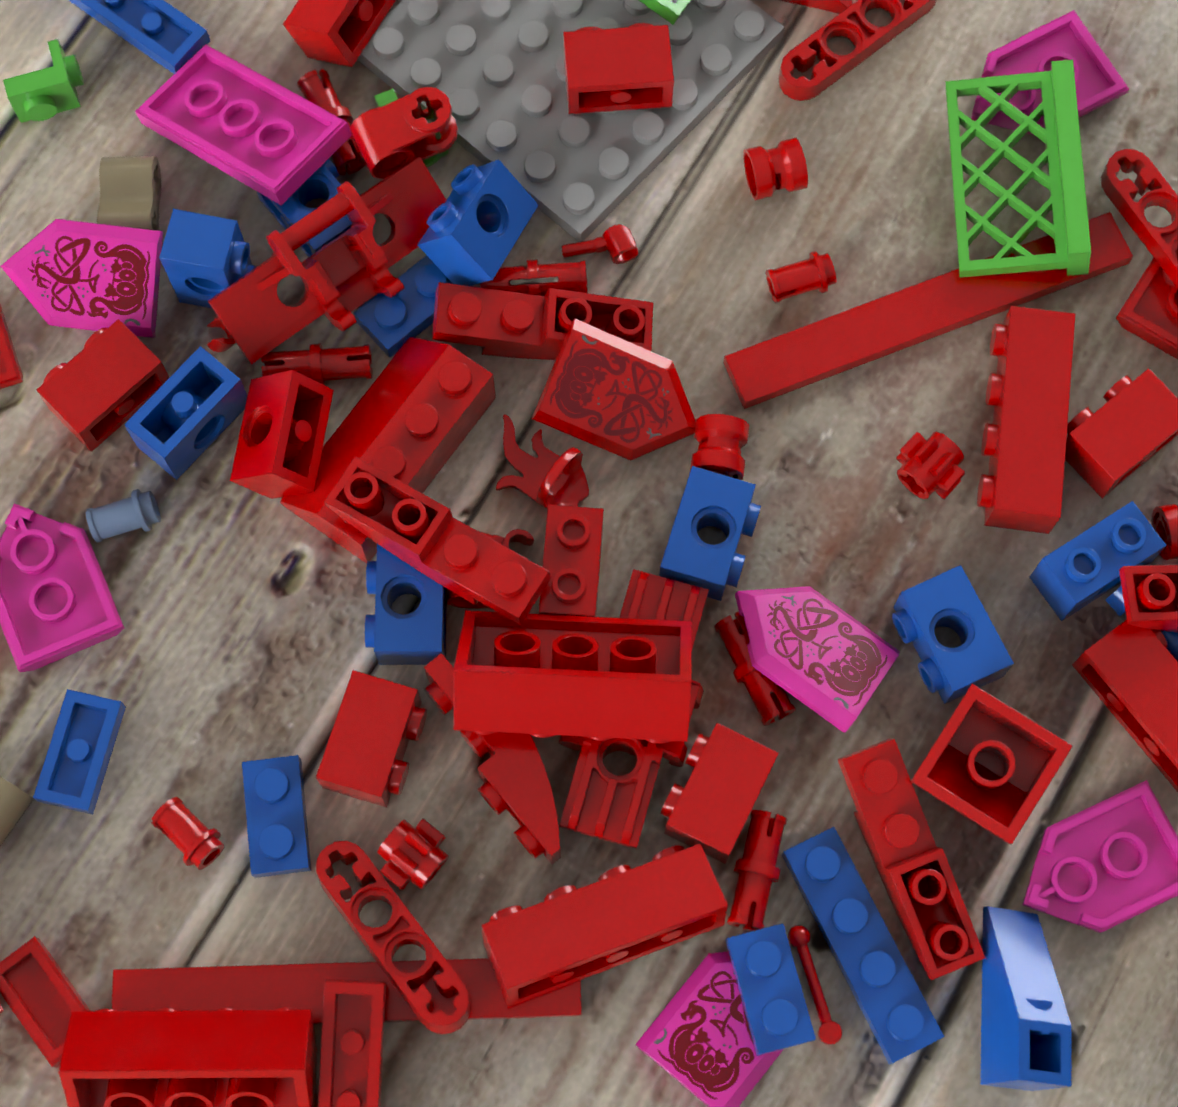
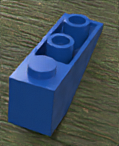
(1022, 1006)

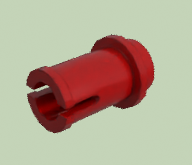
(801, 277)
(188, 833)

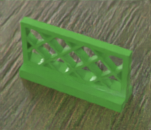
(1063, 180)

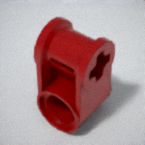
(400, 131)

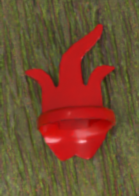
(548, 477)

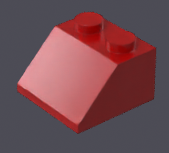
(991, 764)

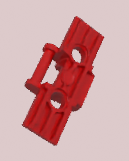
(338, 274)
(613, 804)

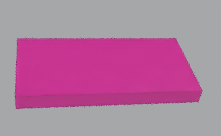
(244, 124)

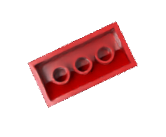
(401, 426)
(573, 677)
(190, 1058)

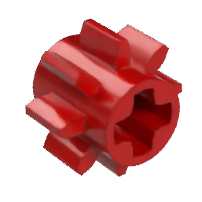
(930, 465)
(412, 854)

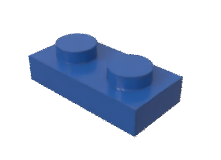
(405, 314)
(79, 751)
(276, 816)
(770, 989)

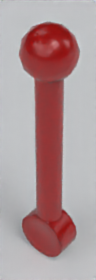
(829, 1031)

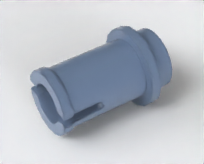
(123, 516)

